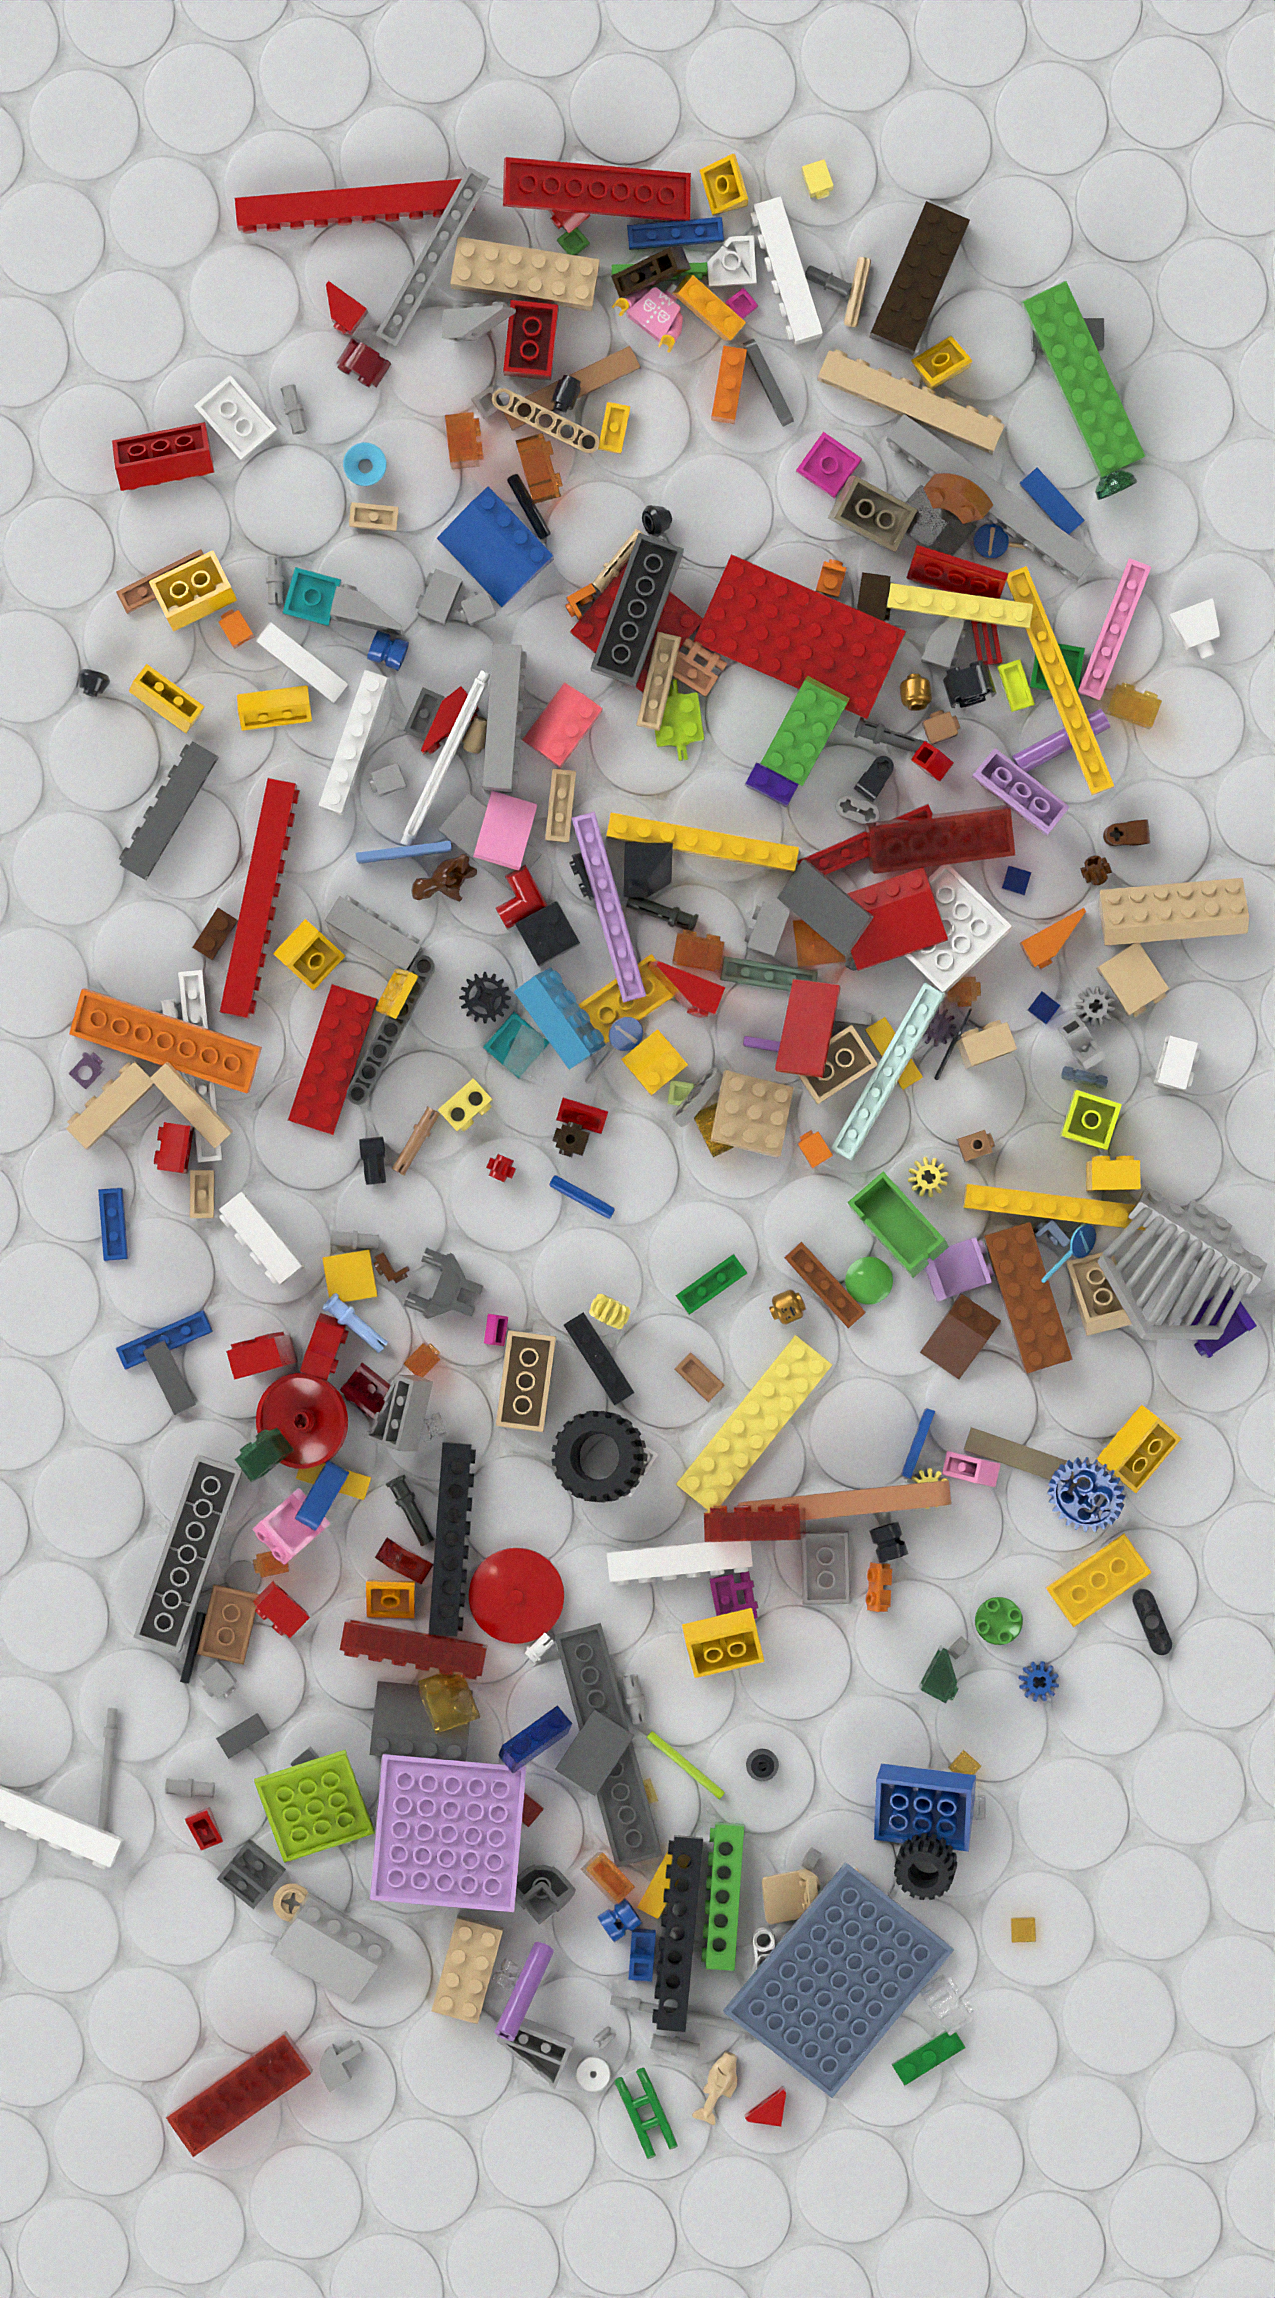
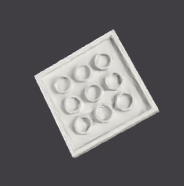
(971, 930)

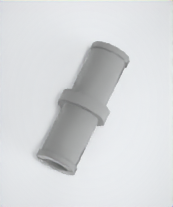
(293, 409)
(275, 580)
(354, 1240)
(635, 1699)
(190, 1788)
(675, 2045)

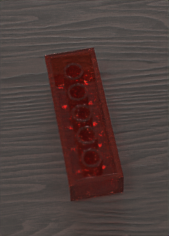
(940, 839)
(413, 1647)
(239, 2093)

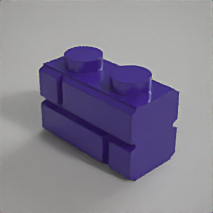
(771, 784)

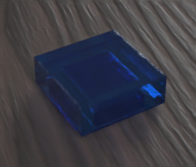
(1016, 880)
(1043, 1007)

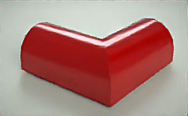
(527, 899)

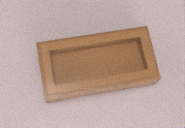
(699, 1377)

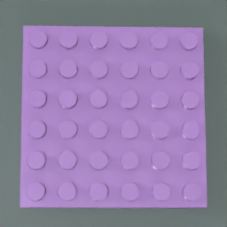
(447, 1833)

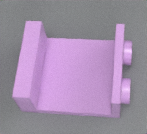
(959, 1269)

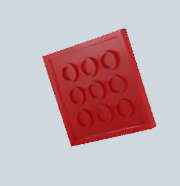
(675, 620)

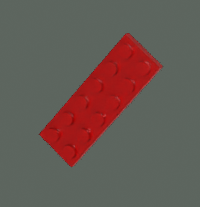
(332, 1059)

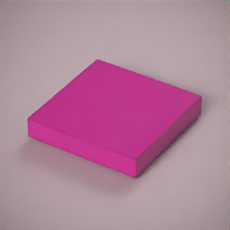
(828, 465)

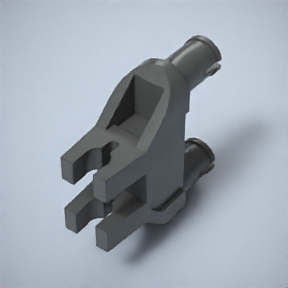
(447, 1290)

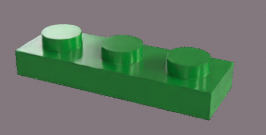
(711, 1284)
(927, 2056)

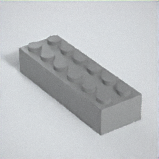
(502, 718)

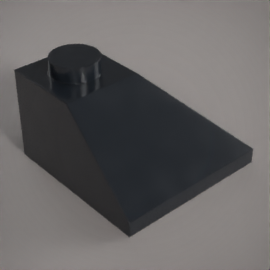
(646, 868)

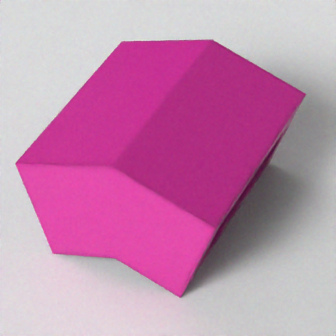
(491, 1329)

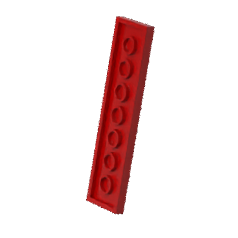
(596, 189)

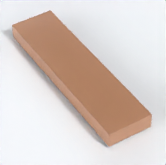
(141, 592)

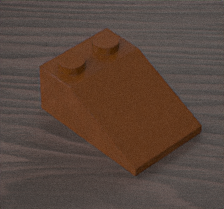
(960, 1336)

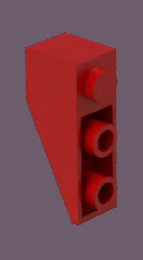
(445, 720)

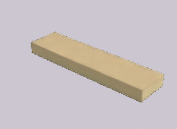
(658, 681)
(191, 1104)

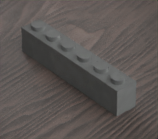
(168, 811)

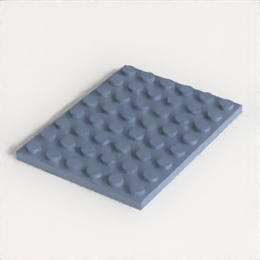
(838, 1980)

